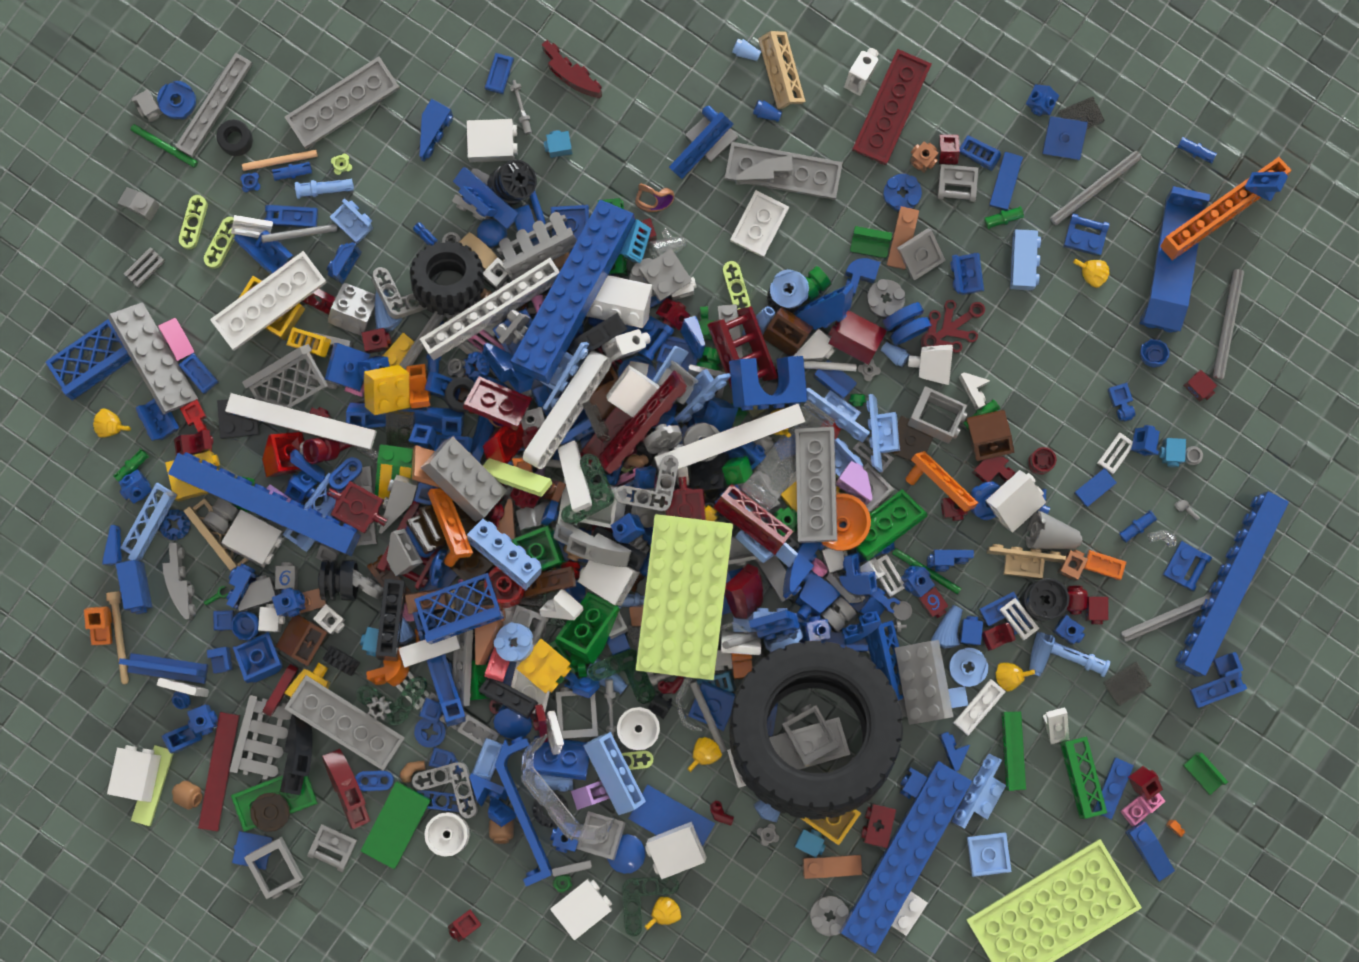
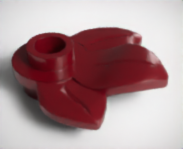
(495, 514)

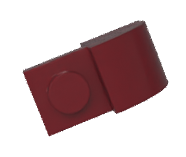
(194, 443)
(991, 467)

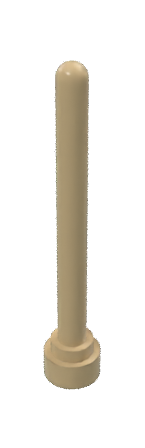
(114, 600)

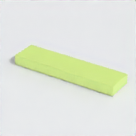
(518, 477)
(145, 811)

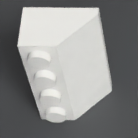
(624, 297)

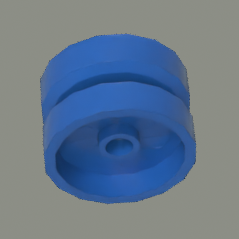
(907, 322)

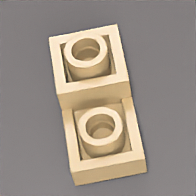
(484, 253)

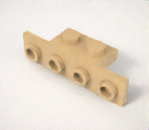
(1024, 563)

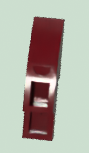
(575, 77)
(346, 788)

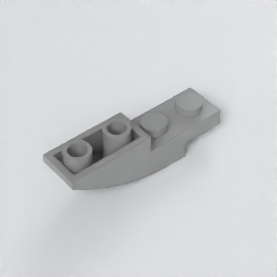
(595, 549)
(179, 590)

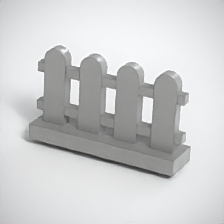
(532, 255)
(255, 746)

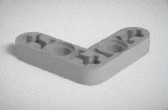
(396, 299)
(659, 491)
(450, 777)

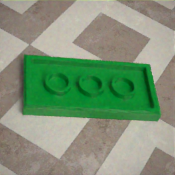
(890, 522)
(244, 799)
(395, 825)

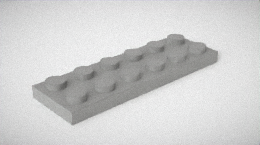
(342, 102)
(809, 175)
(152, 357)
(816, 485)
(344, 722)

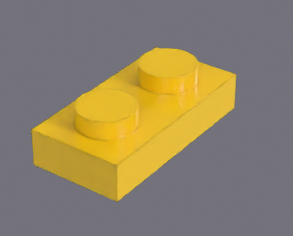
(398, 350)

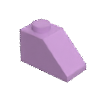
(855, 482)
(589, 795)

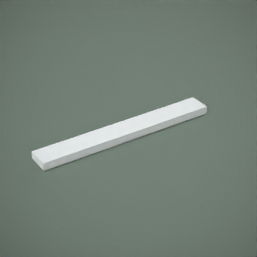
(301, 421)
(733, 437)

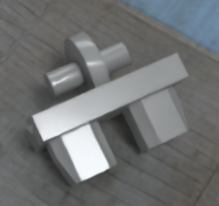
(516, 330)

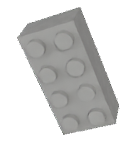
(463, 479)
(924, 682)

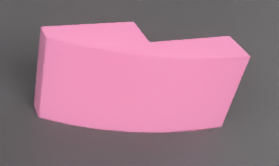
(176, 339)
(1140, 808)

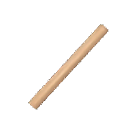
(279, 160)

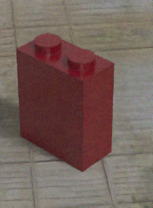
(857, 337)

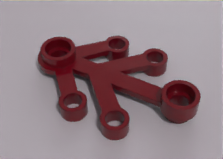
(949, 328)

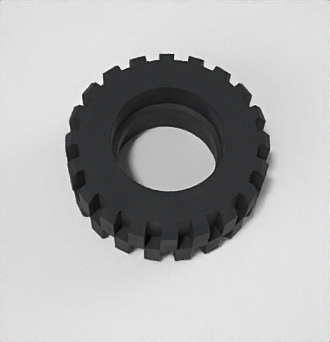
(450, 297)

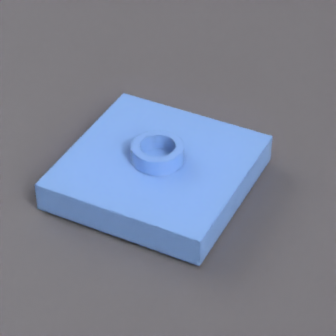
(989, 854)

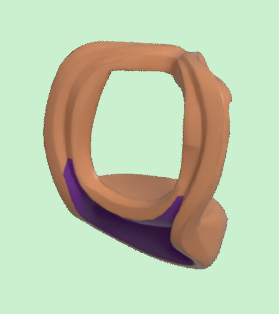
(663, 198)

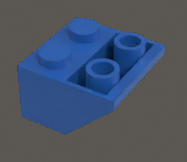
(716, 413)

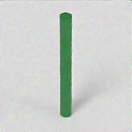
(163, 145)
(935, 576)

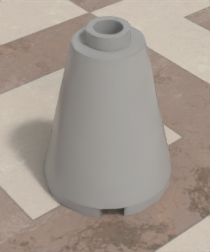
(1051, 533)

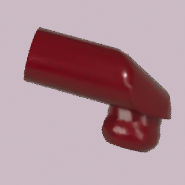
(670, 687)
(718, 813)

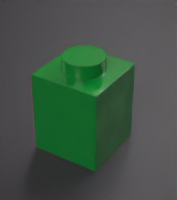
(737, 470)

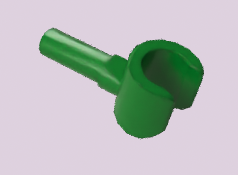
(216, 596)

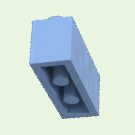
(1024, 259)

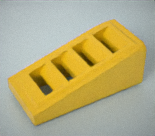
(320, 344)

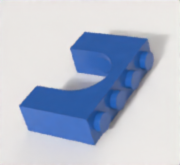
(748, 392)

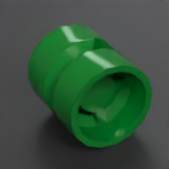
(817, 282)
(710, 359)

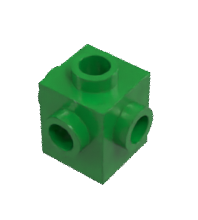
(788, 515)

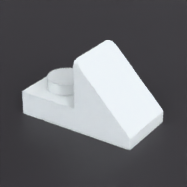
(971, 385)
(562, 607)
(1057, 725)

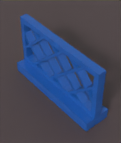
(94, 374)
(465, 624)
(166, 668)

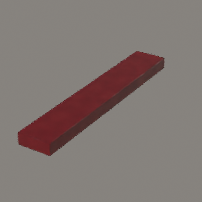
(219, 771)

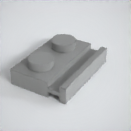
(686, 376)

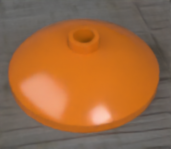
(858, 521)

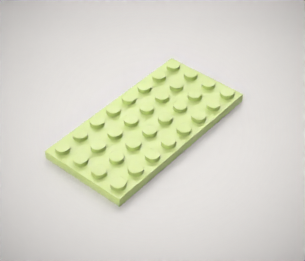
(684, 597)
(1056, 909)

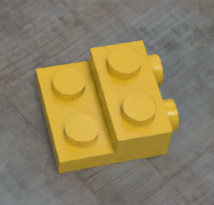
(544, 666)

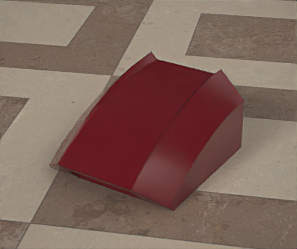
(745, 592)

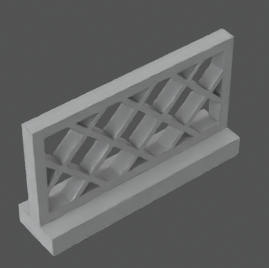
(281, 366)

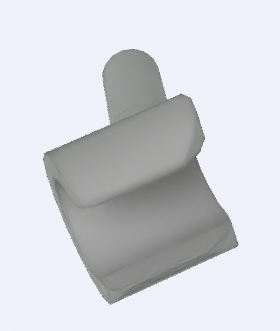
(1183, 505)

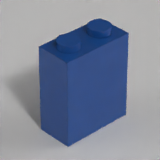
(134, 586)

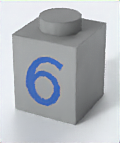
(286, 576)

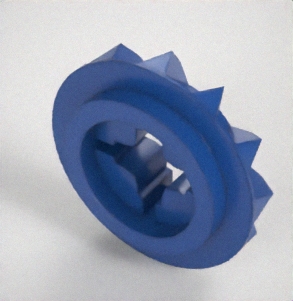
(481, 363)
(183, 523)
(434, 740)

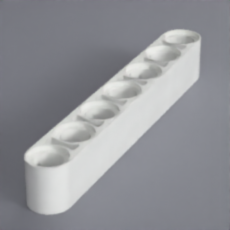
(567, 409)

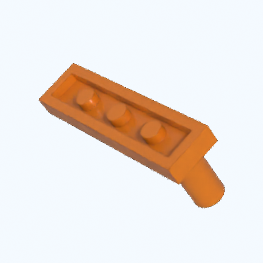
(936, 473)
(451, 526)

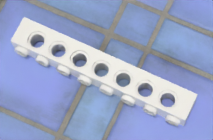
(490, 309)

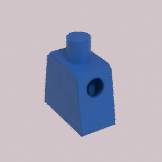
(815, 597)

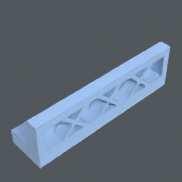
(325, 508)
(152, 524)

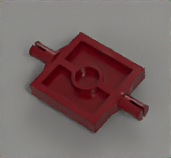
(687, 502)
(357, 507)

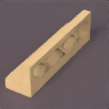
(778, 69)
(210, 536)

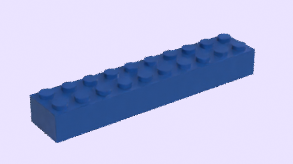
(573, 292)
(259, 501)
(1231, 584)
(905, 857)

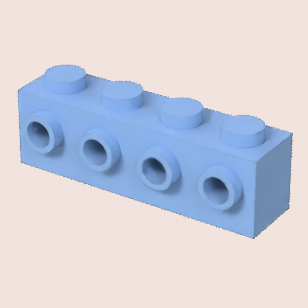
(504, 554)
(614, 773)

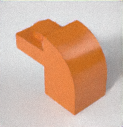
(417, 381)
(99, 622)
(741, 665)
(392, 673)

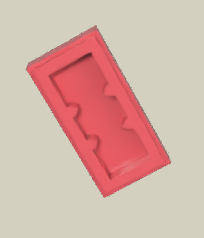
(496, 667)

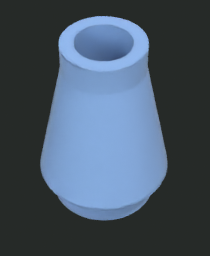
(745, 50)
(896, 354)

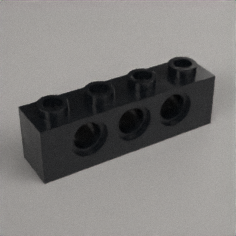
(391, 620)

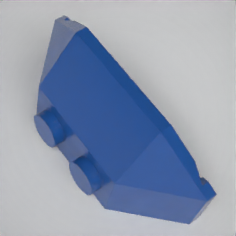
(827, 308)

